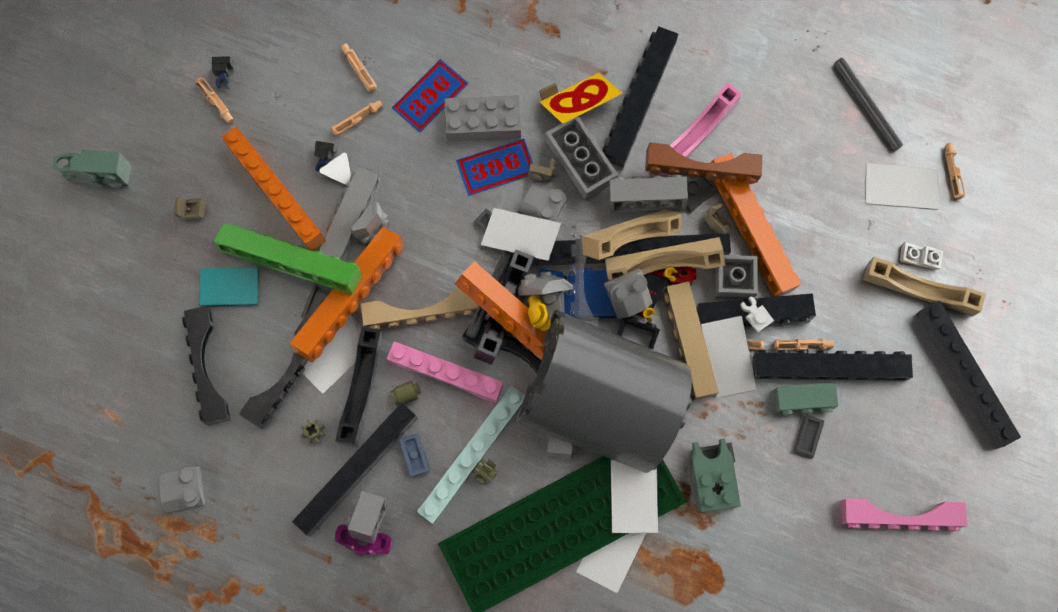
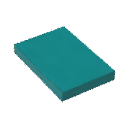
(229, 286)

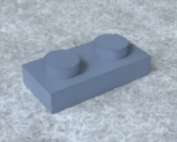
(414, 455)

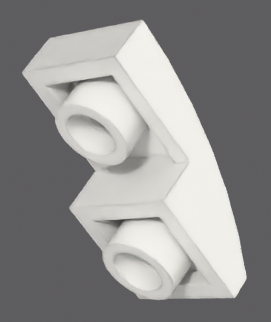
(921, 256)

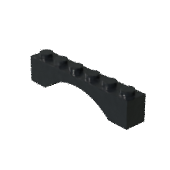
(199, 328)
(493, 331)
(512, 346)
(364, 370)
(261, 407)

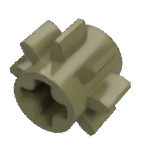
(315, 436)
(485, 471)

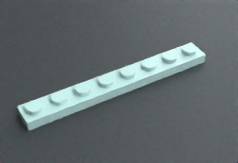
(471, 455)

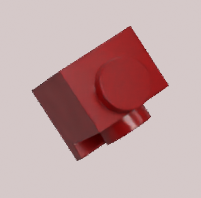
(689, 277)

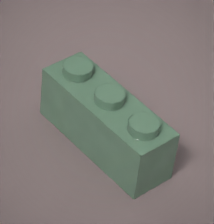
(806, 398)

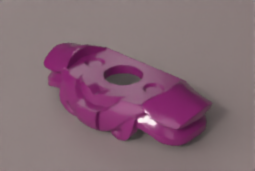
(381, 546)

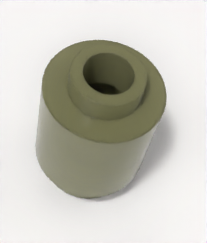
(405, 393)

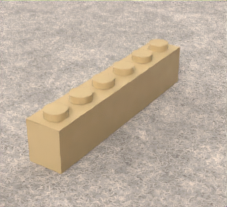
(690, 339)

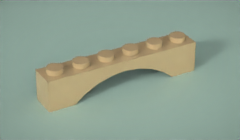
(606, 241)
(699, 254)
(951, 297)
(378, 314)

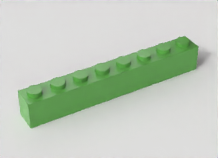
(288, 258)

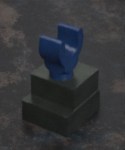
(221, 68)
(324, 150)

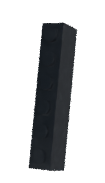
(781, 308)

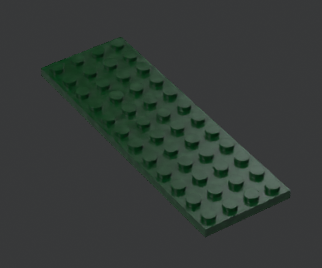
(542, 534)

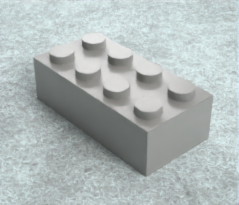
(482, 118)
(581, 157)
(648, 194)

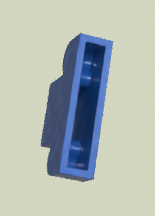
(594, 292)

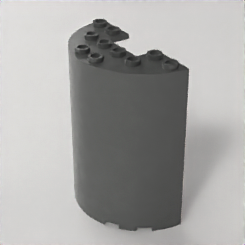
(607, 394)

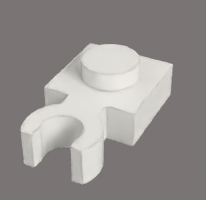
(757, 317)

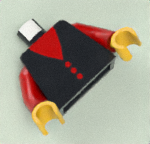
(656, 282)

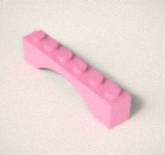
(707, 121)
(445, 371)
(862, 512)

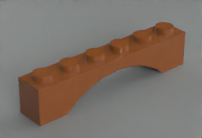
(664, 159)

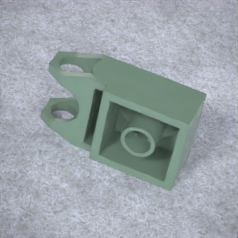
(95, 168)
(714, 471)

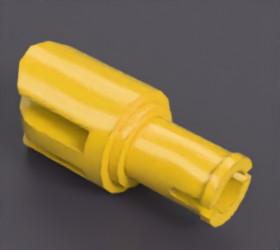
(538, 313)

